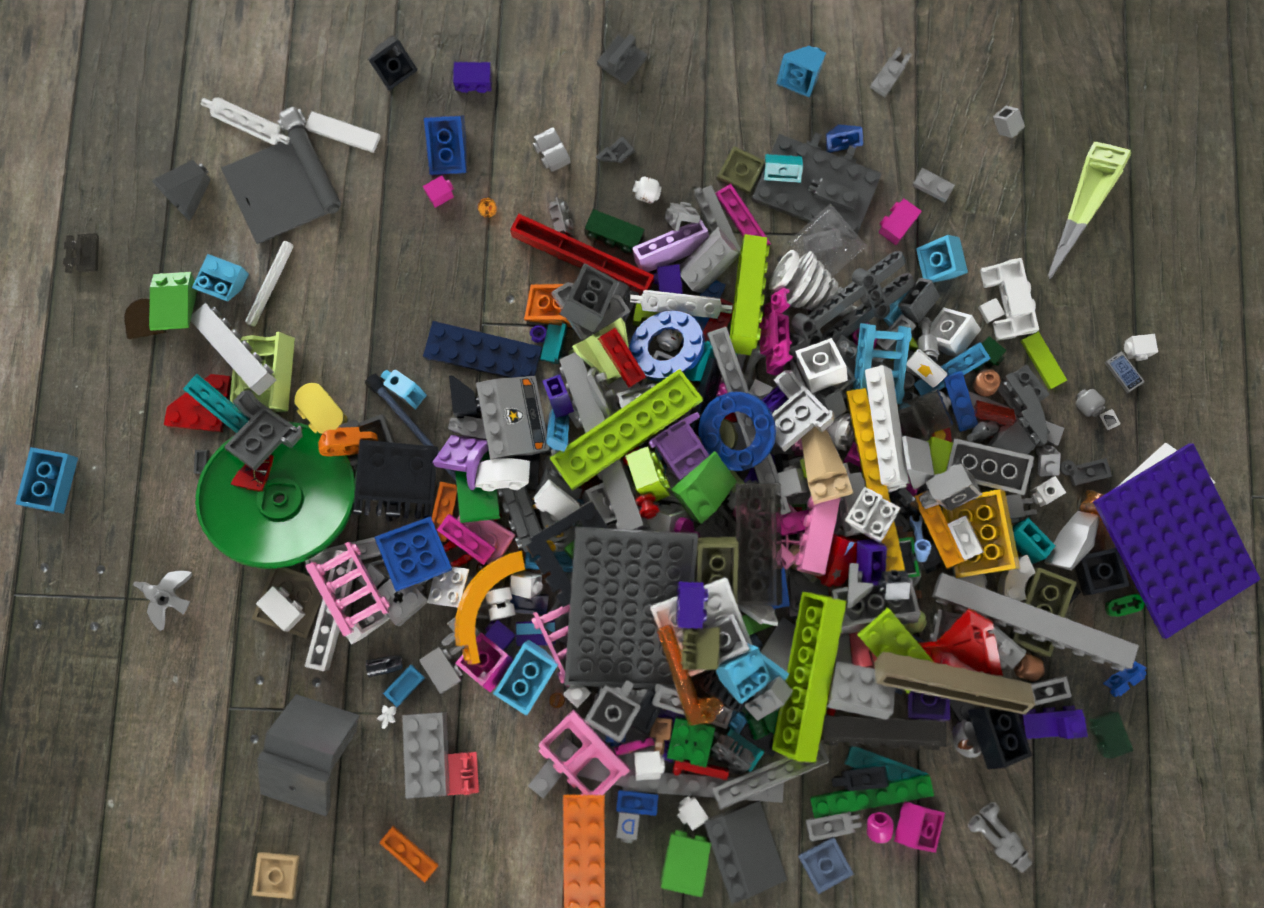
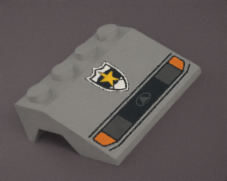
(512, 417)

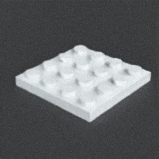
(719, 605)

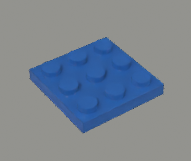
(413, 553)

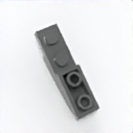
(1032, 415)

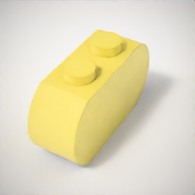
(318, 408)

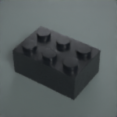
(999, 736)

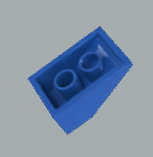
(446, 144)

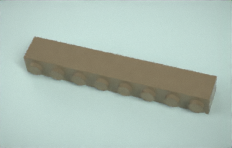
(953, 683)

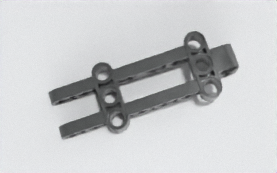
(864, 287)

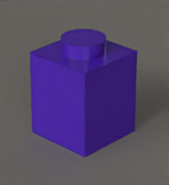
(499, 634)
(1071, 726)

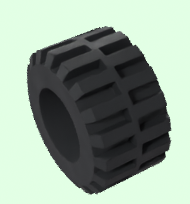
(713, 686)

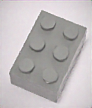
(856, 691)

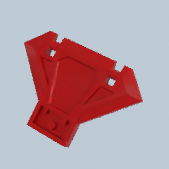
(964, 648)

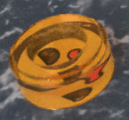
(487, 207)

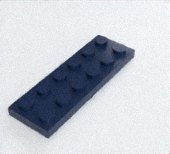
(481, 351)

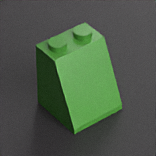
(685, 863)

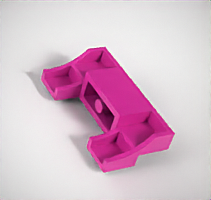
(775, 333)

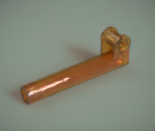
(695, 710)

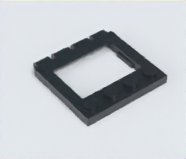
(558, 580)

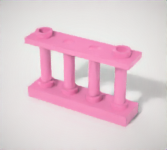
(337, 606)
(538, 623)

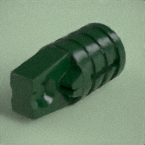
(757, 728)

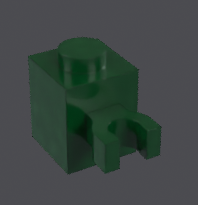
(995, 352)

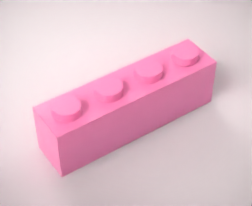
(817, 537)

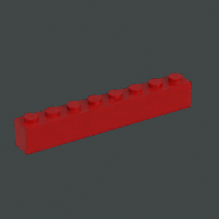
(578, 253)

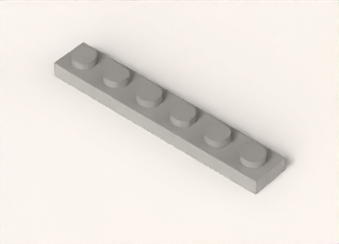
(765, 778)

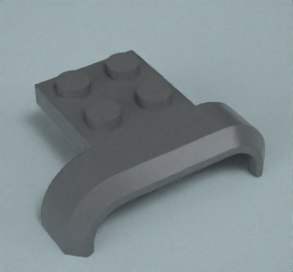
(261, 433)

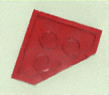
(190, 414)

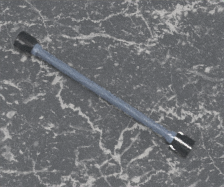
(376, 385)

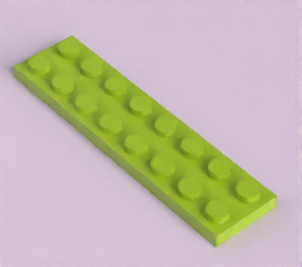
(626, 429)

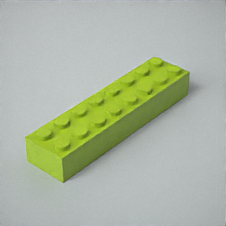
(809, 676)

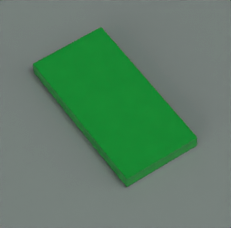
(476, 503)

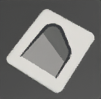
(1109, 419)

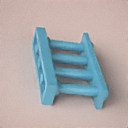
(866, 353)

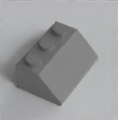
(708, 261)

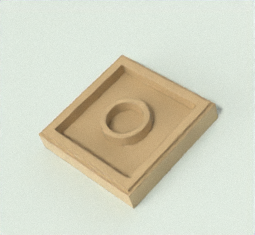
(275, 875)

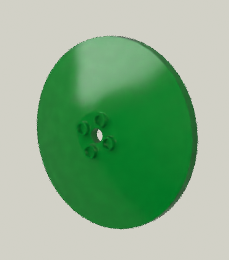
(271, 534)

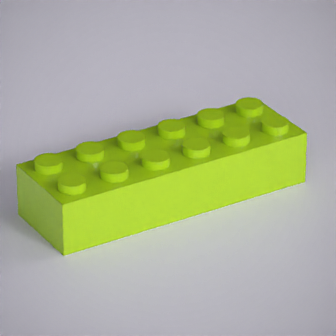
(749, 294)

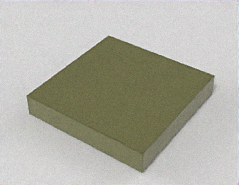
(741, 170)

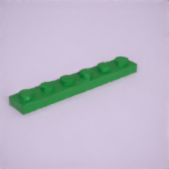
(849, 801)

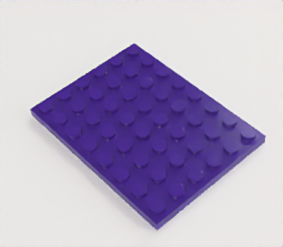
(1177, 540)

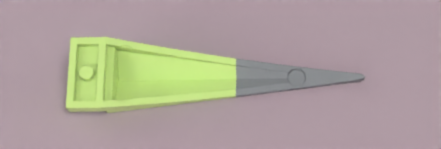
(1100, 172)

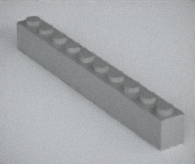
(616, 477)
(1035, 621)

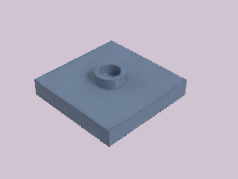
(825, 865)

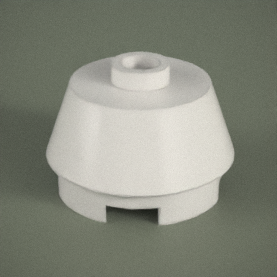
(842, 432)

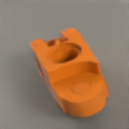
(343, 441)

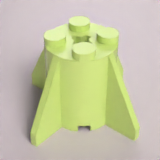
(594, 354)

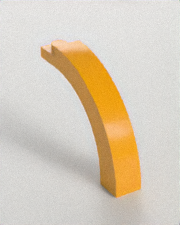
(473, 597)

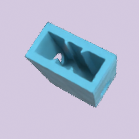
(403, 388)

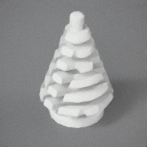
(807, 281)

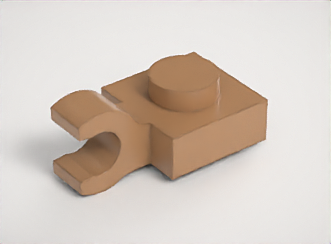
(660, 732)

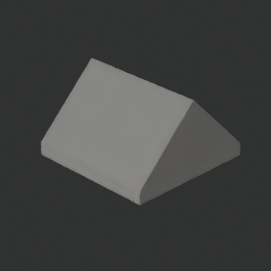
(917, 460)
(731, 639)

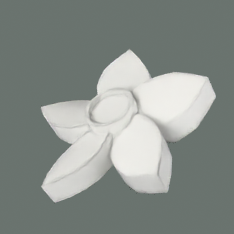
(387, 715)

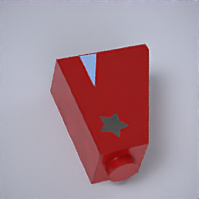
(841, 554)

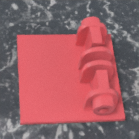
(463, 773)

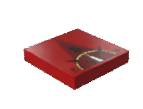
(251, 479)

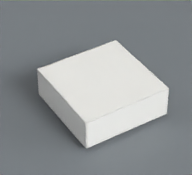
(991, 310)

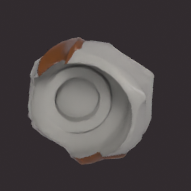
(965, 739)

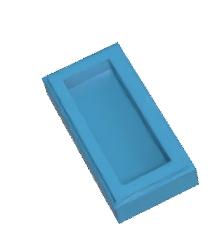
(404, 685)

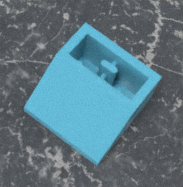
(220, 278)
(744, 674)

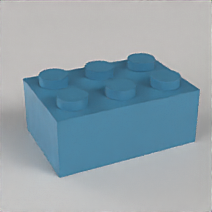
(46, 480)

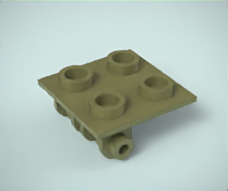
(700, 649)

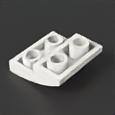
(872, 515)

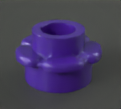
(538, 329)

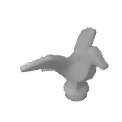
(164, 596)

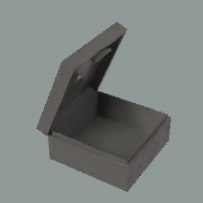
(303, 751)

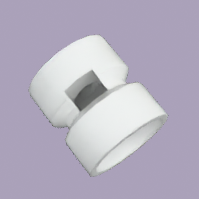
(497, 597)

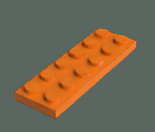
(584, 851)

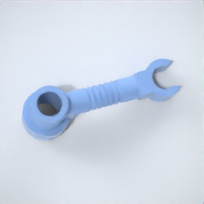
(922, 546)

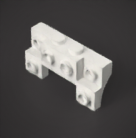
(1015, 296)

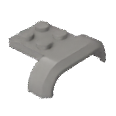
(799, 413)

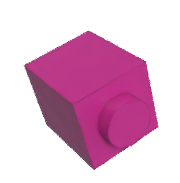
(439, 191)

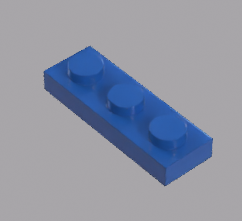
(960, 401)

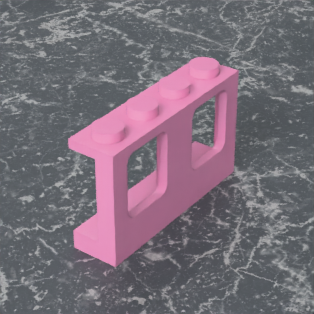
(592, 747)

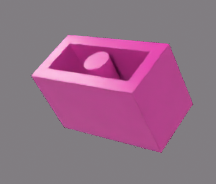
(899, 221)

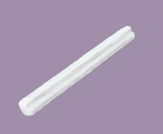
(269, 283)

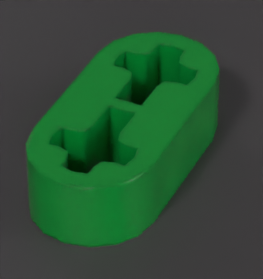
(1125, 610)

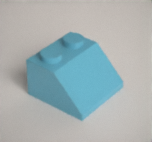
(942, 259)

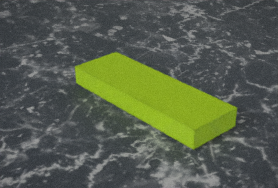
(1043, 360)

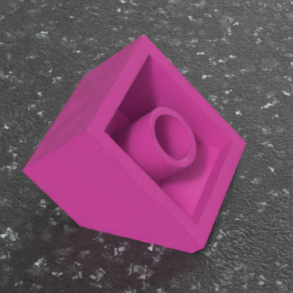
(492, 664)
(919, 827)

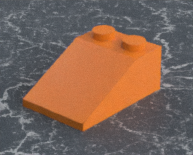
(542, 306)

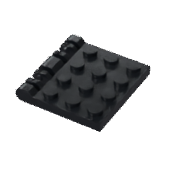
(395, 475)

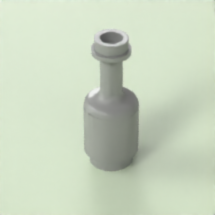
(927, 341)

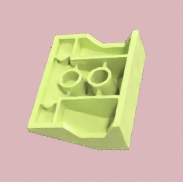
(278, 355)

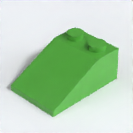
(171, 300)
(704, 488)

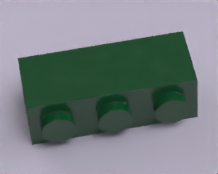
(613, 231)

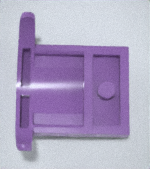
(680, 447)
(462, 455)

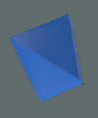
(842, 136)

